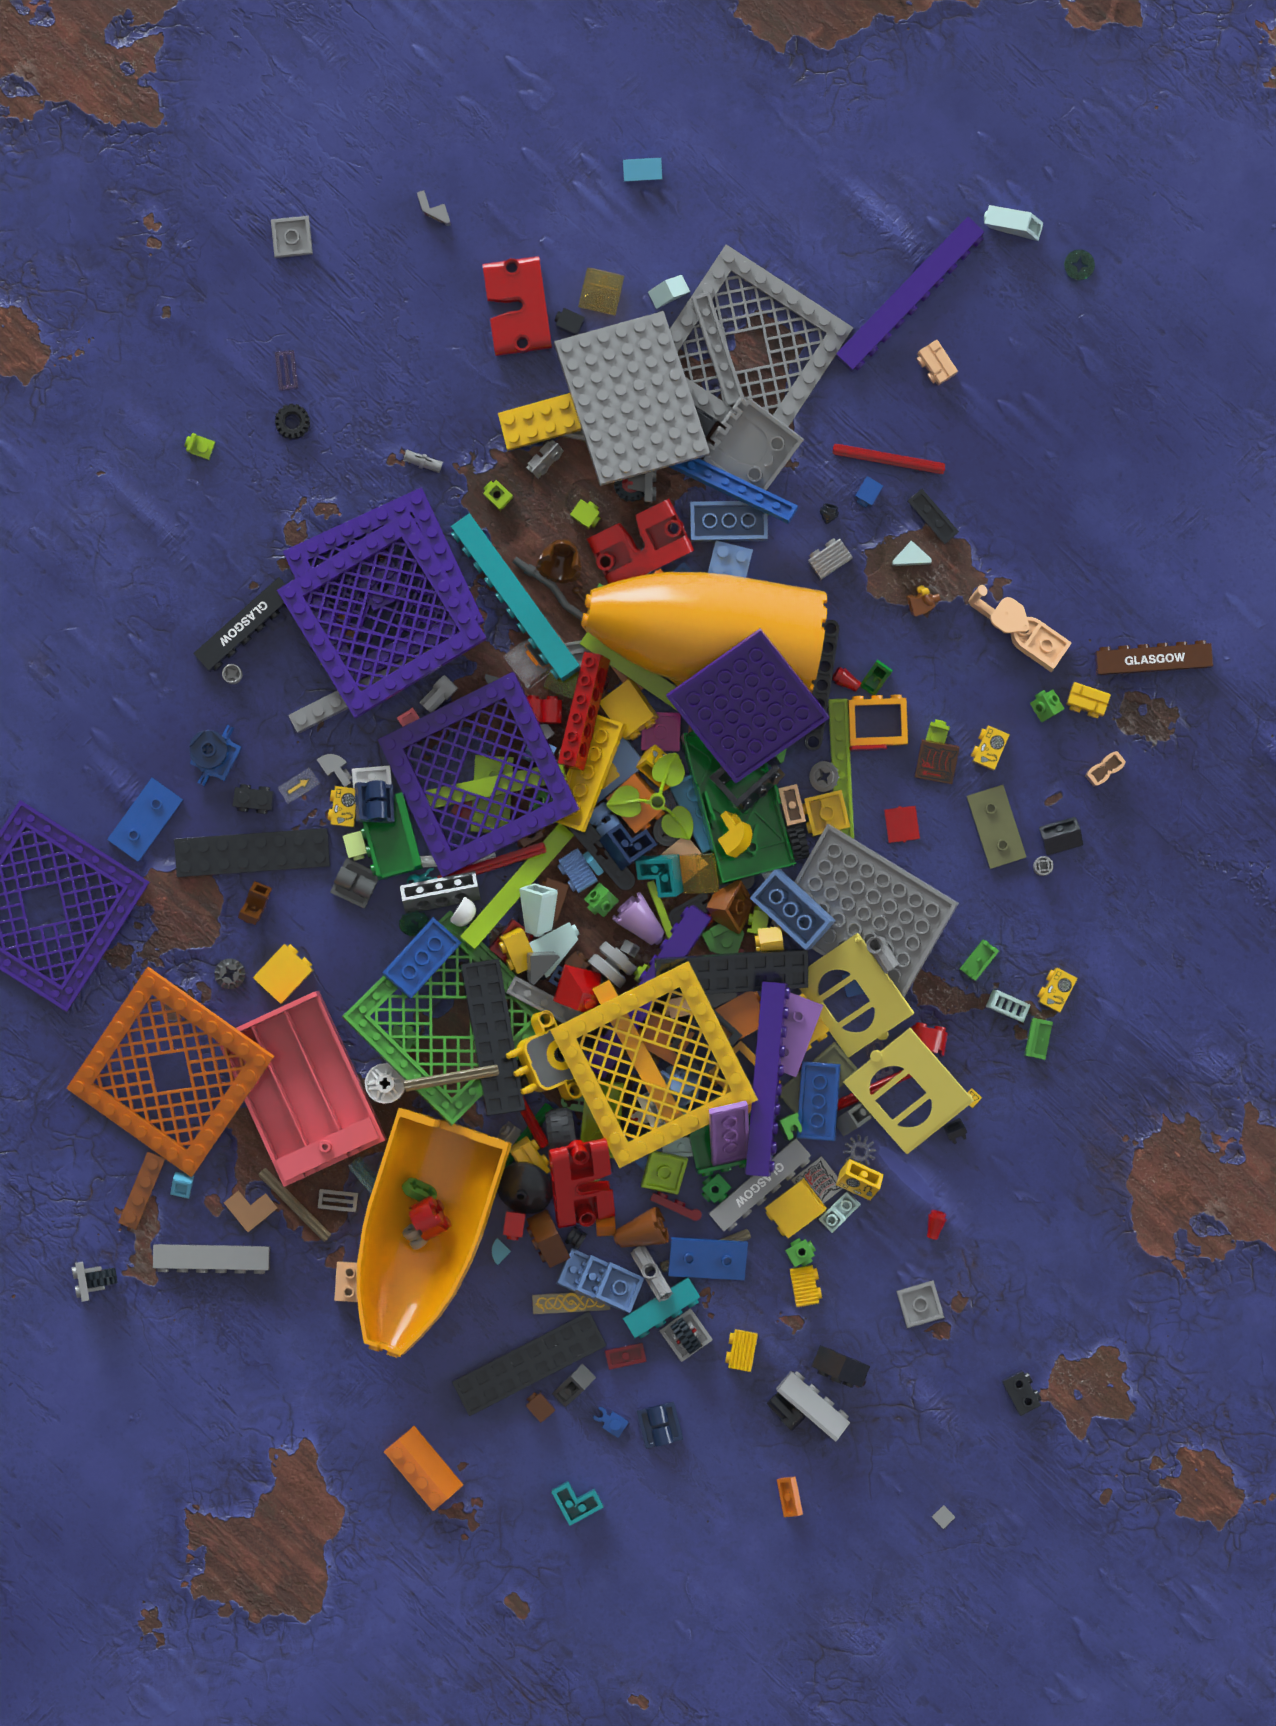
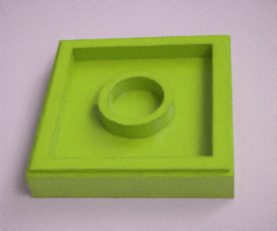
(664, 1172)

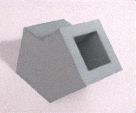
(547, 731)
(629, 948)

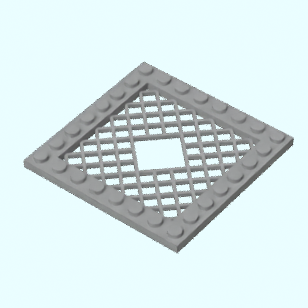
(835, 329)

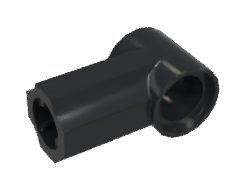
(788, 1414)

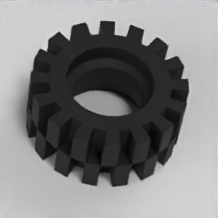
(284, 413)
(798, 842)

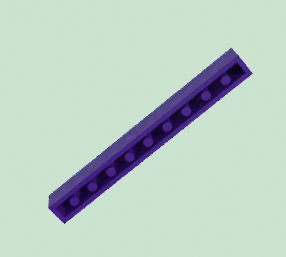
(908, 295)
(679, 944)
(766, 1079)

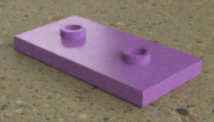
(800, 1027)
(729, 1133)

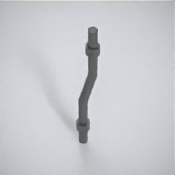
(530, 570)

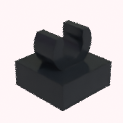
(955, 1129)

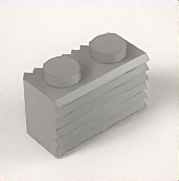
(830, 558)

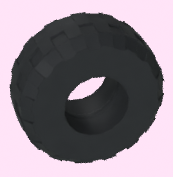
(560, 1127)

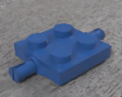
(223, 770)

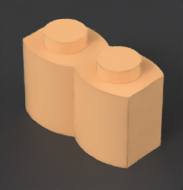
(1109, 765)

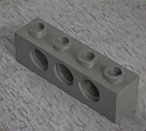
(440, 892)

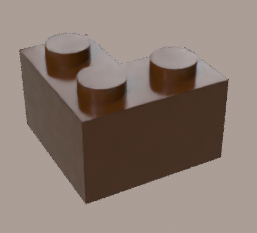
(547, 1239)

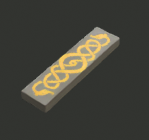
(565, 1303)

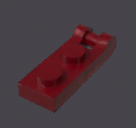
(677, 1206)

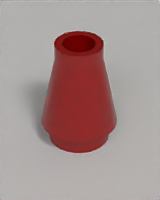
(845, 679)
(935, 1223)

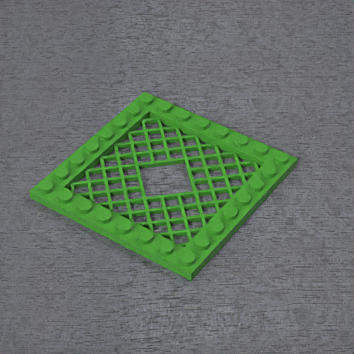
(359, 1019)

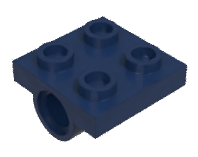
(374, 802)
(659, 1425)

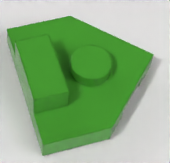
(723, 940)

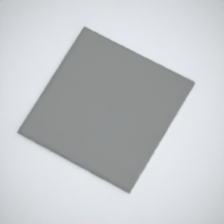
(943, 1516)

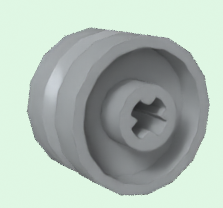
(612, 964)

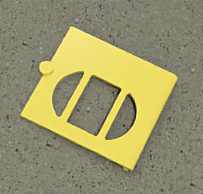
(883, 994)
(917, 1060)

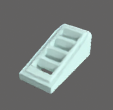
(993, 1000)

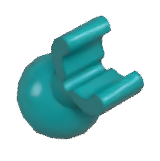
(419, 878)

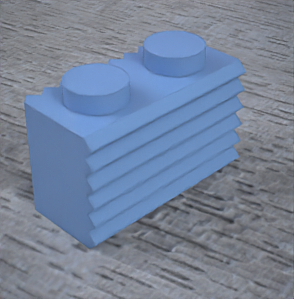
(577, 870)

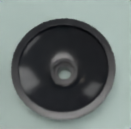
(529, 1181)

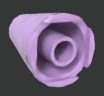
(640, 920)

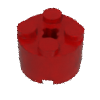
(933, 1038)
(429, 1217)

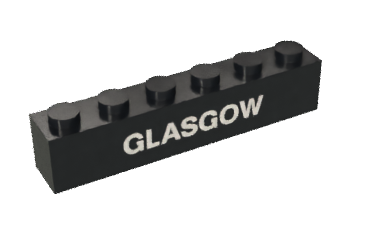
(241, 627)

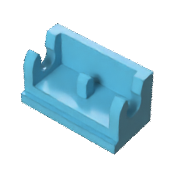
(642, 169)

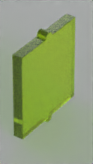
(564, 688)

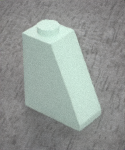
(1013, 222)
(538, 908)
(559, 941)

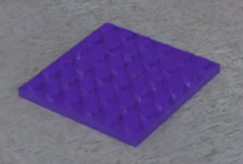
(747, 705)

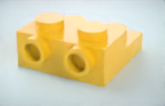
(825, 810)

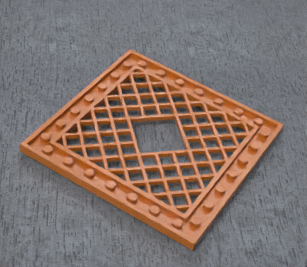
(256, 1060)

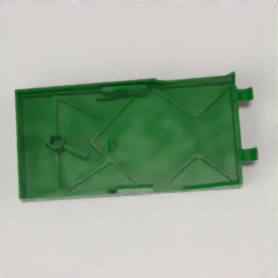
(769, 842)

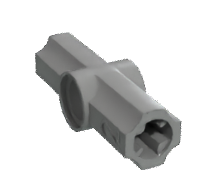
(657, 1281)

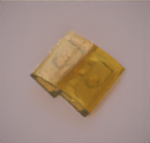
(601, 291)
(699, 873)

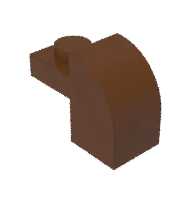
(255, 903)

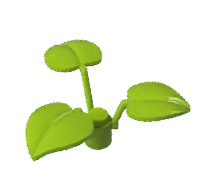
(666, 770)

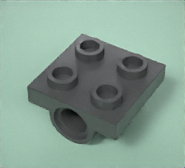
(354, 883)

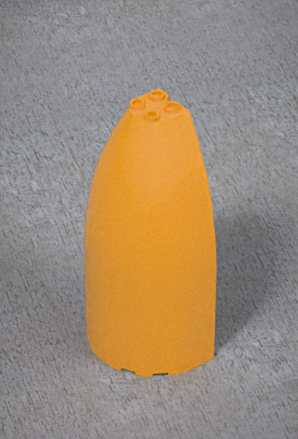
(691, 618)
(406, 1288)

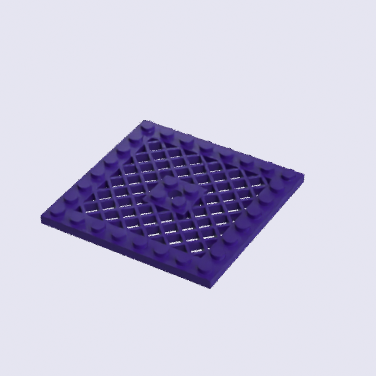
(363, 525)

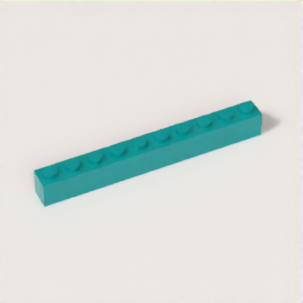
(516, 598)

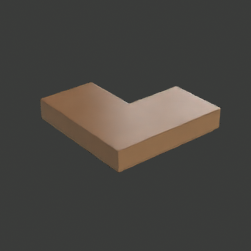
(248, 1214)

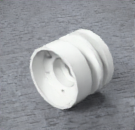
(376, 1091)

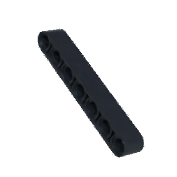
(824, 676)

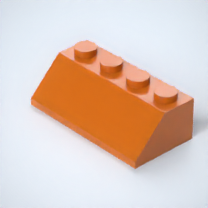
(423, 1468)

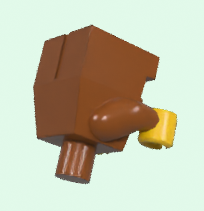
(922, 602)

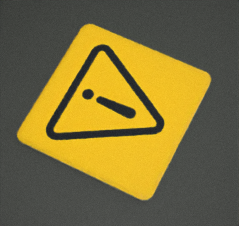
(976, 1097)

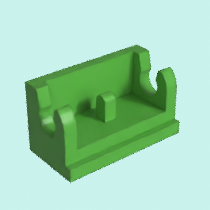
(979, 960)
(1038, 1038)
(789, 1124)

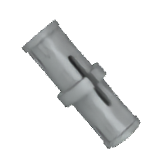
(422, 461)

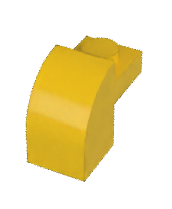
(738, 836)

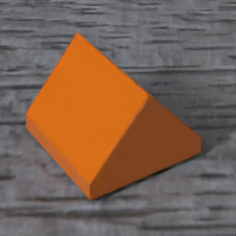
(606, 1227)

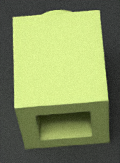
(355, 845)

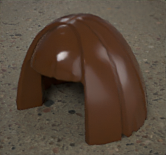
(560, 562)

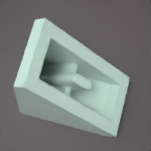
(668, 291)
(911, 556)

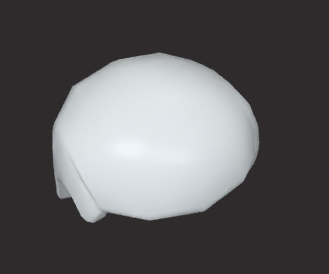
(464, 914)

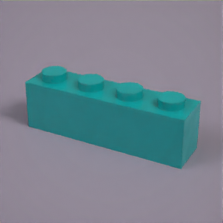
(655, 1312)

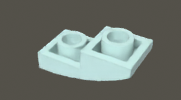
(839, 1211)

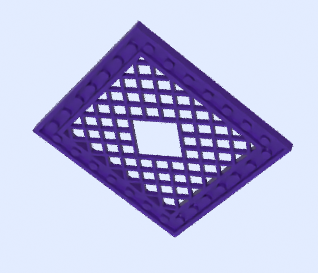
(423, 664)
(393, 746)
(132, 889)

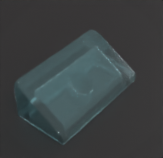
(363, 1173)

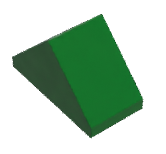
(876, 677)

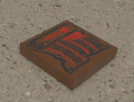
(937, 761)

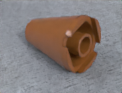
(643, 1230)

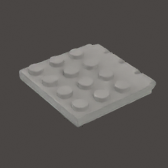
(753, 444)

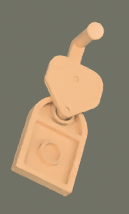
(1026, 632)

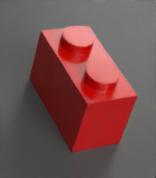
(514, 1225)

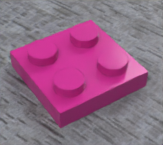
(664, 733)

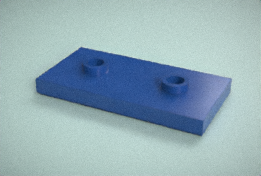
(145, 819)
(421, 958)
(818, 1100)
(707, 1258)

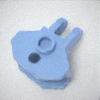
(676, 1085)

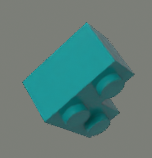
(665, 870)
(575, 1507)

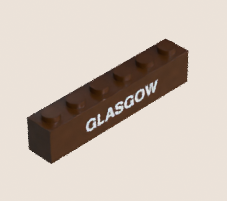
(1153, 658)

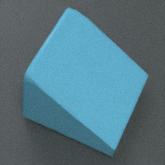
(181, 1185)

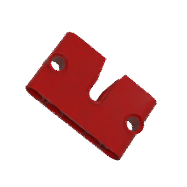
(524, 287)
(660, 544)
(574, 1186)

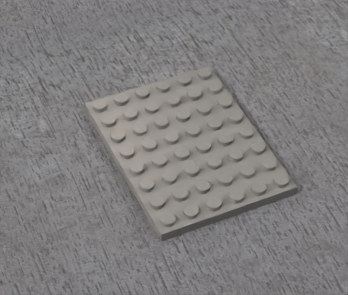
(631, 398)
(874, 899)

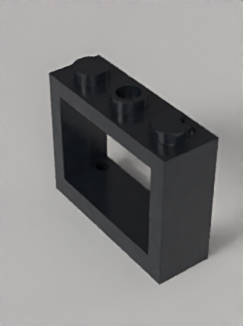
(755, 792)
(733, 1039)

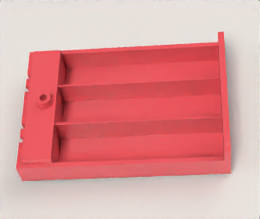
(309, 1095)

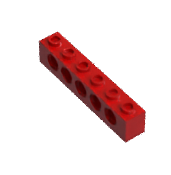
(584, 711)

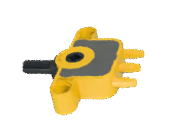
(540, 1060)

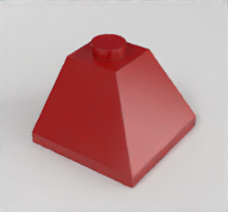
(576, 988)

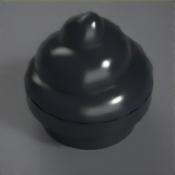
(829, 512)

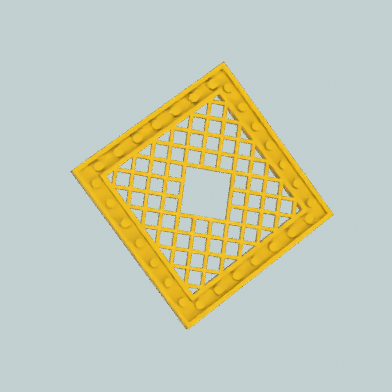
(566, 1039)

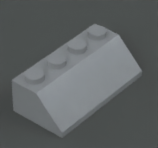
(813, 1405)

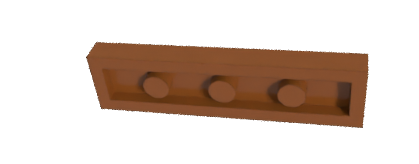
(142, 1190)

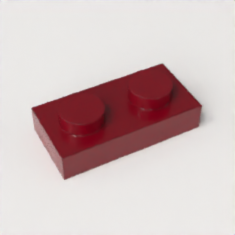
(625, 1356)

